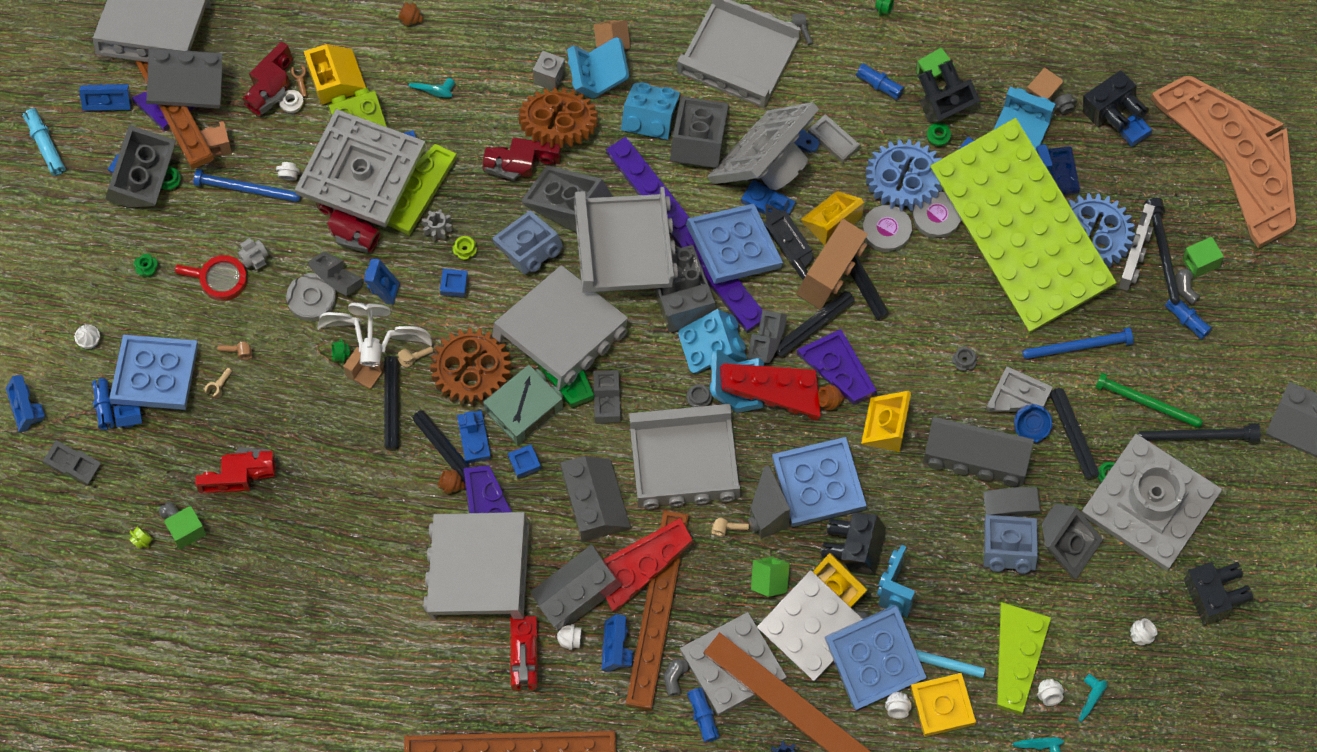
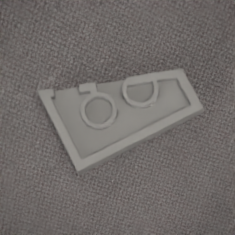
(1137, 251)

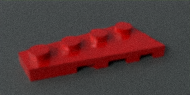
(777, 386)
(646, 559)

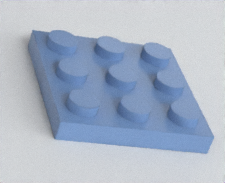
(734, 243)
(154, 372)
(819, 481)
(875, 657)

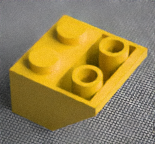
(333, 71)

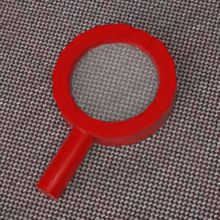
(220, 277)

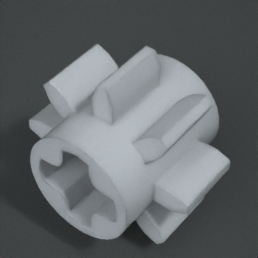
(437, 225)
(252, 253)

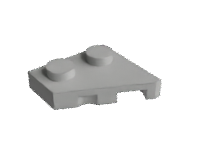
(1016, 391)

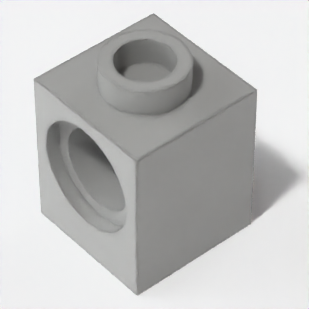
(549, 70)

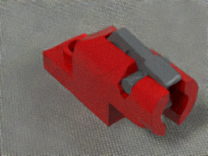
(237, 471)
(523, 652)

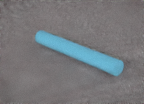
(950, 664)

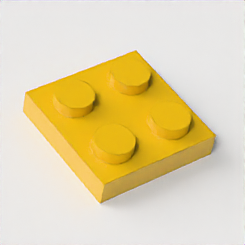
(943, 704)

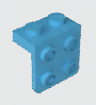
(599, 69)
(649, 110)
(1031, 112)
(708, 334)
(737, 403)
(894, 593)

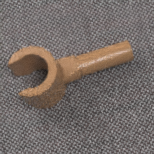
(300, 80)
(243, 349)

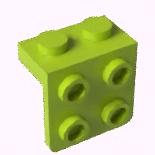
(363, 105)

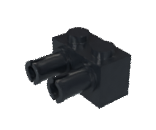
(1111, 98)
(947, 101)
(862, 544)
(1209, 595)

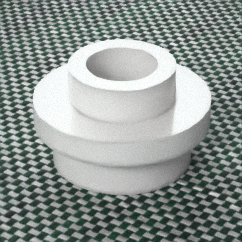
(291, 107)
(288, 171)

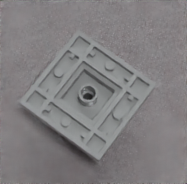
(768, 149)
(360, 167)
(1151, 502)

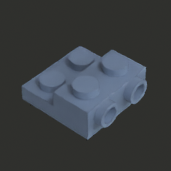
(528, 242)
(1010, 543)

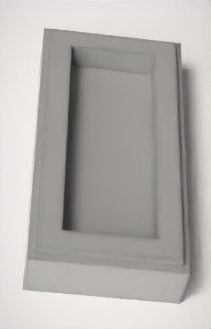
(834, 138)

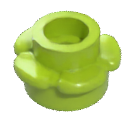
(464, 241)
(140, 538)

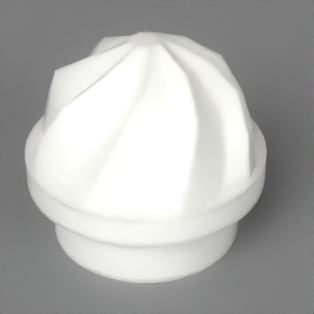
(87, 336)
(1143, 632)
(569, 636)
(1050, 692)
(898, 705)

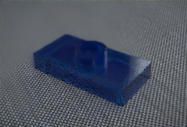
(1064, 170)

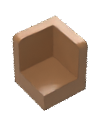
(610, 29)
(1044, 84)
(362, 374)

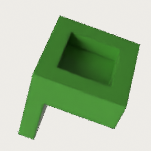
(931, 62)
(1203, 257)
(185, 527)
(770, 576)

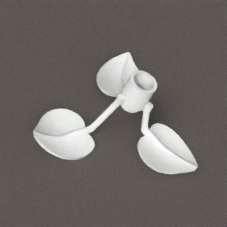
(371, 348)

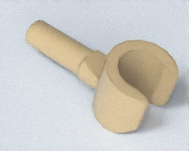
(408, 359)
(219, 383)
(721, 525)

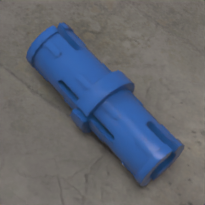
(880, 81)
(1189, 318)
(102, 404)
(703, 715)

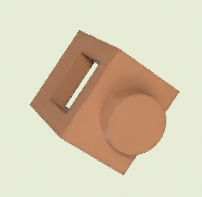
(217, 140)

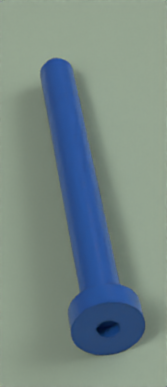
(201, 178)
(1125, 336)

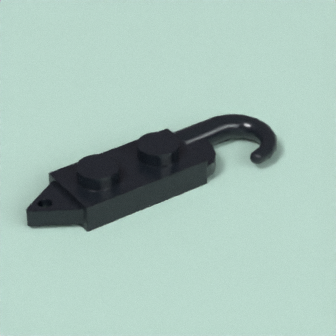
(788, 239)

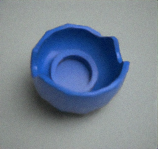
(1033, 422)

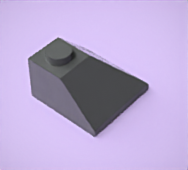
(769, 507)
(1070, 538)

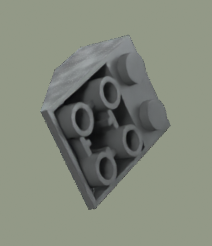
(689, 295)

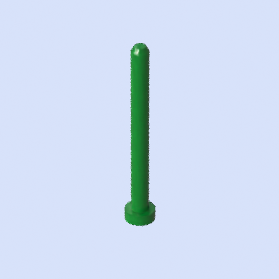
(1147, 401)

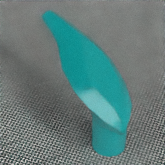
(437, 90)
(1098, 688)
(1041, 743)

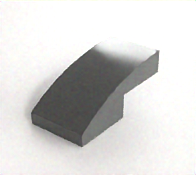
(331, 272)
(770, 333)
(606, 396)
(71, 463)
(1015, 501)

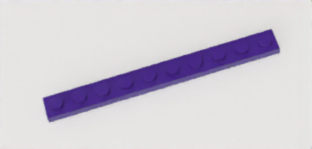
(646, 182)

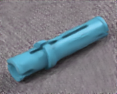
(41, 135)

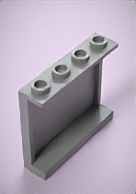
(134, 26)
(740, 51)
(624, 242)
(562, 326)
(684, 456)
(477, 564)

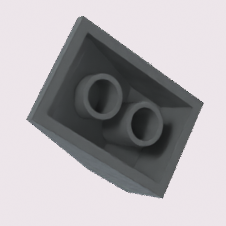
(699, 132)
(555, 193)

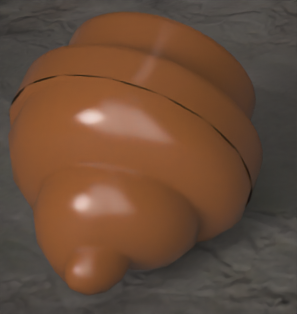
(410, 14)
(830, 397)
(450, 481)

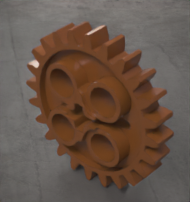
(572, 117)
(454, 353)

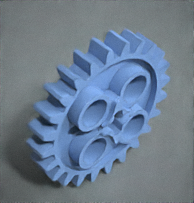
(885, 168)
(1115, 239)

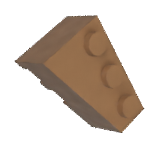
(832, 263)

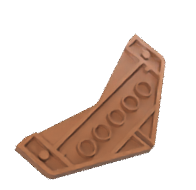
(1238, 136)

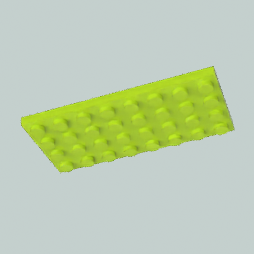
(1023, 225)

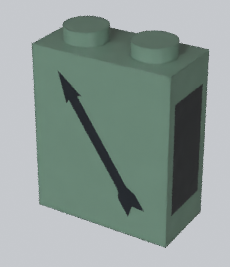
(524, 404)

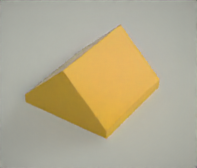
(827, 215)
(886, 421)
(840, 580)

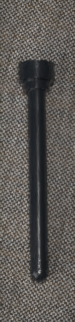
(1163, 248)
(1249, 433)

